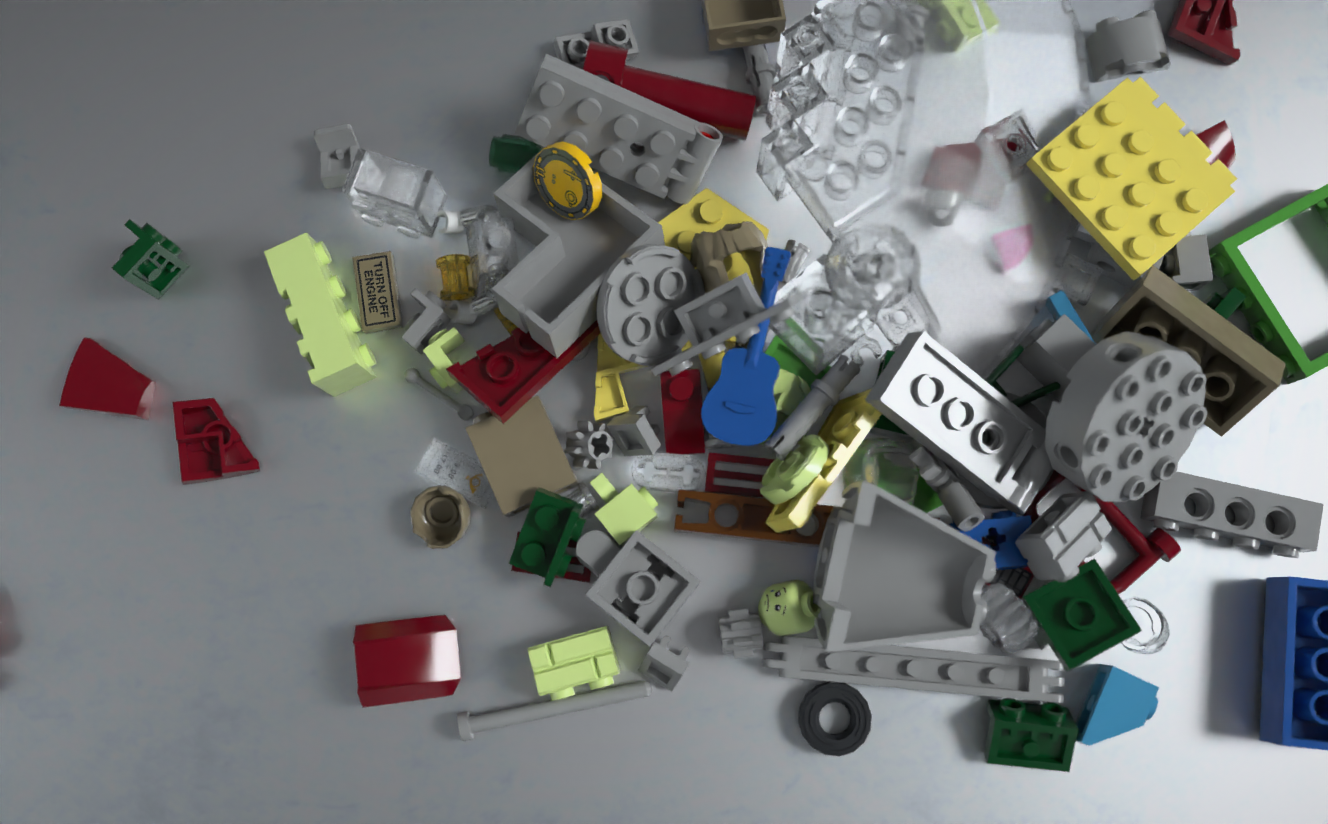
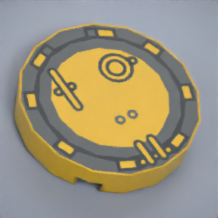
(567, 180)

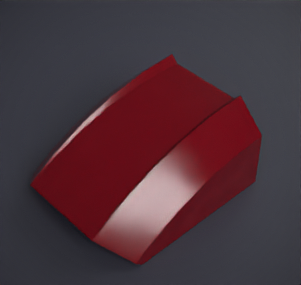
(406, 660)

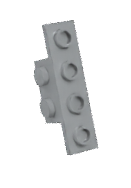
(721, 314)

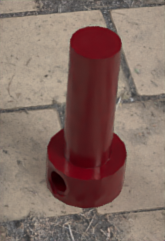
(719, 107)

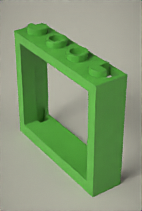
(1265, 320)

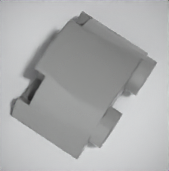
(1127, 47)

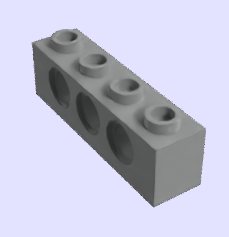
(1295, 518)

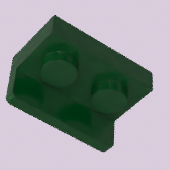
(151, 261)
(546, 534)
(1030, 735)

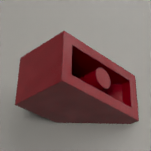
(682, 412)

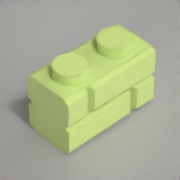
(573, 662)

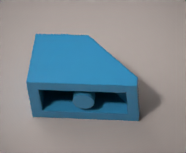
(1114, 705)

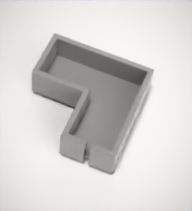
(560, 280)

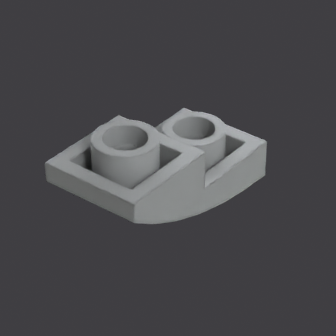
(574, 47)

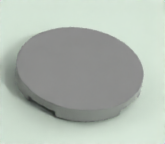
(640, 302)

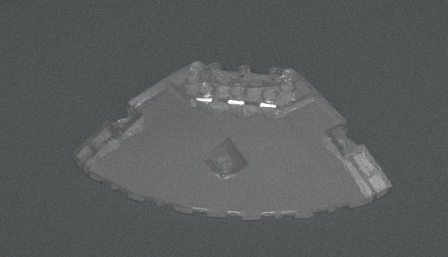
(908, 126)

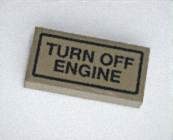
(377, 292)

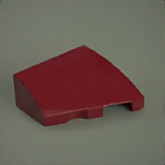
(106, 384)
(209, 443)

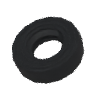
(857, 729)

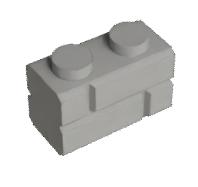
(1064, 537)

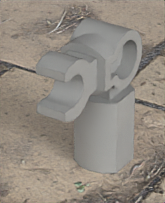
(951, 492)

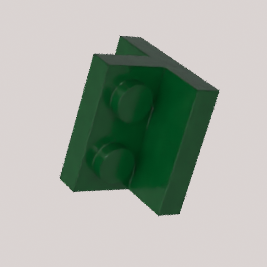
(1080, 616)

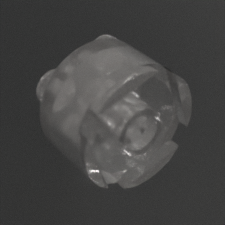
(884, 247)

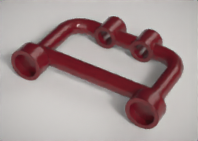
(1150, 549)

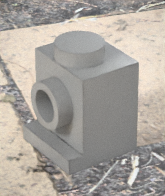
(1189, 262)

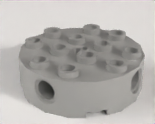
(1126, 416)

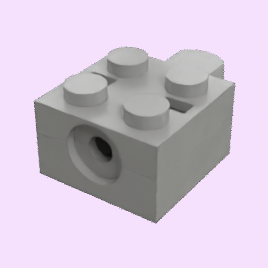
(635, 582)

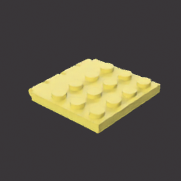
(1133, 176)

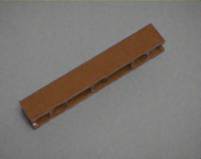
(750, 520)

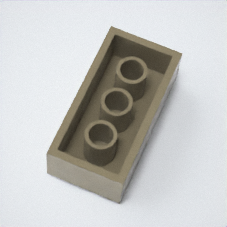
(1235, 365)

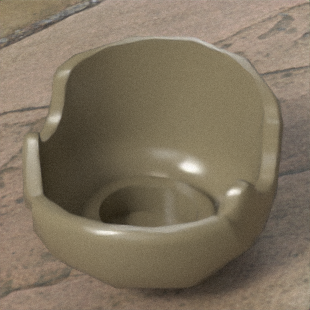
(440, 516)

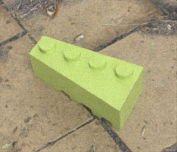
(320, 315)

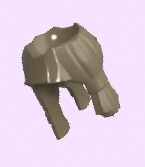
(711, 248)

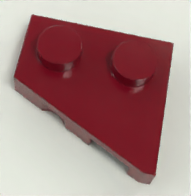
(1207, 28)

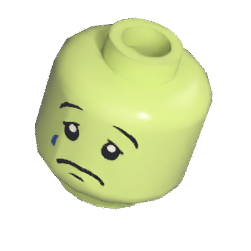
(788, 608)

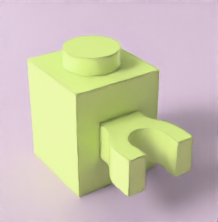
(624, 510)

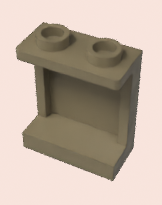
(521, 456)

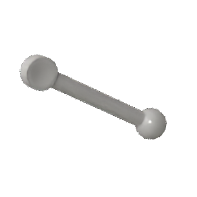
(465, 412)

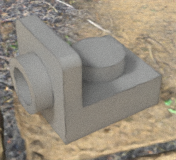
(425, 325)

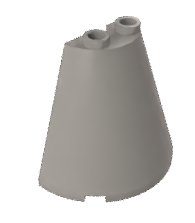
(895, 575)

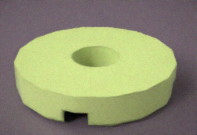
(792, 475)

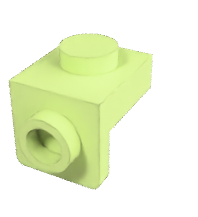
(439, 346)

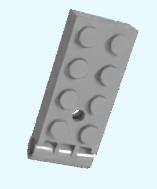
(606, 124)
(963, 421)

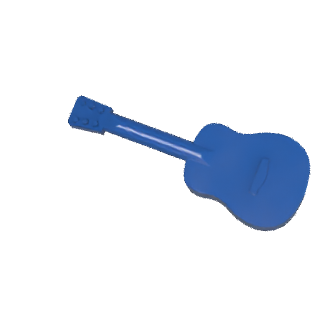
(742, 401)

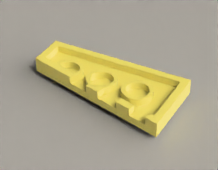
(843, 433)

